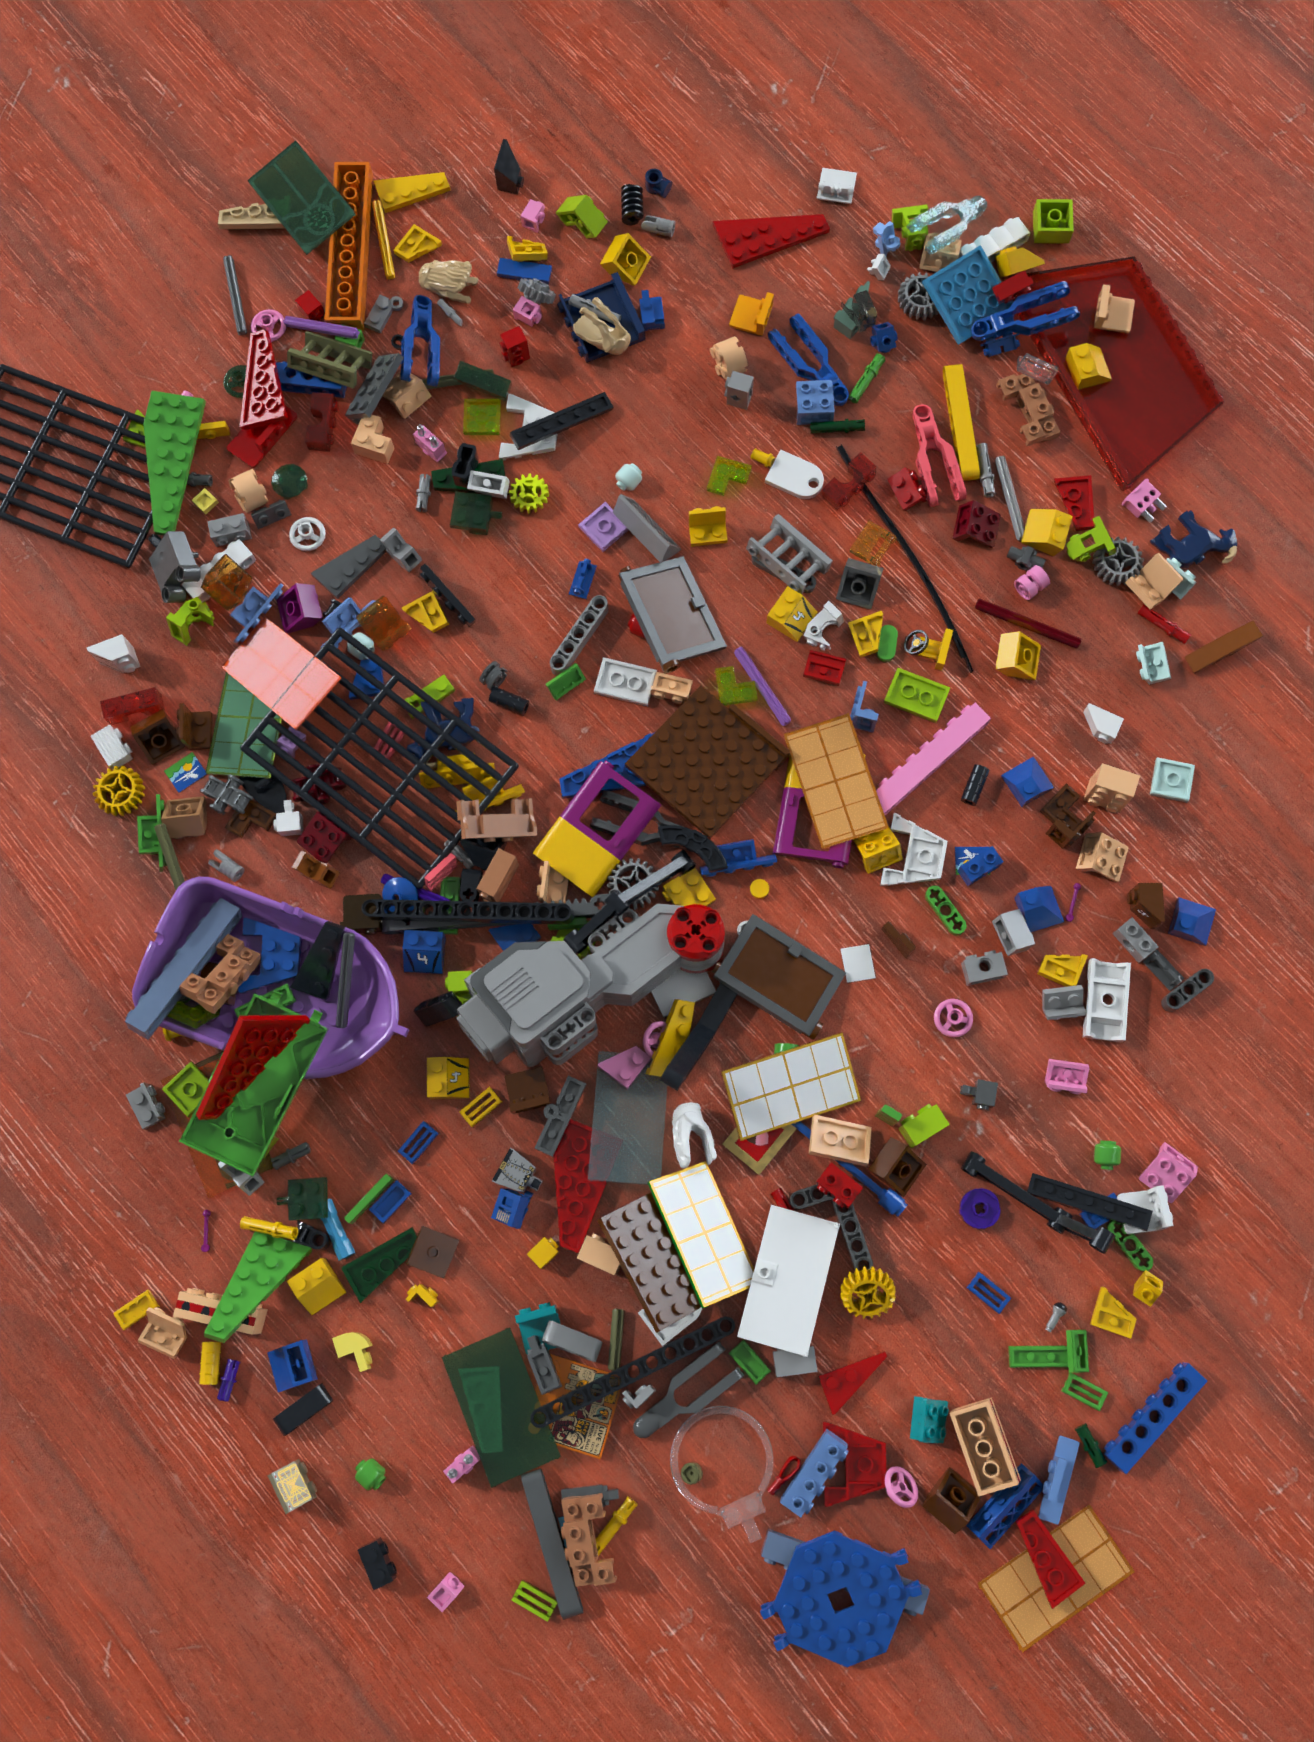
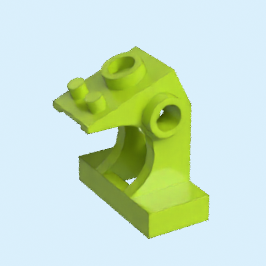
(901, 219)
(1078, 552)
(184, 617)

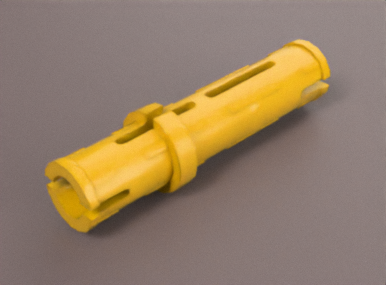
(275, 1229)
(619, 1518)

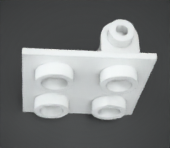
(836, 185)

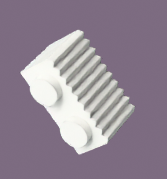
(112, 747)

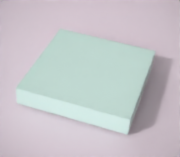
(1172, 779)

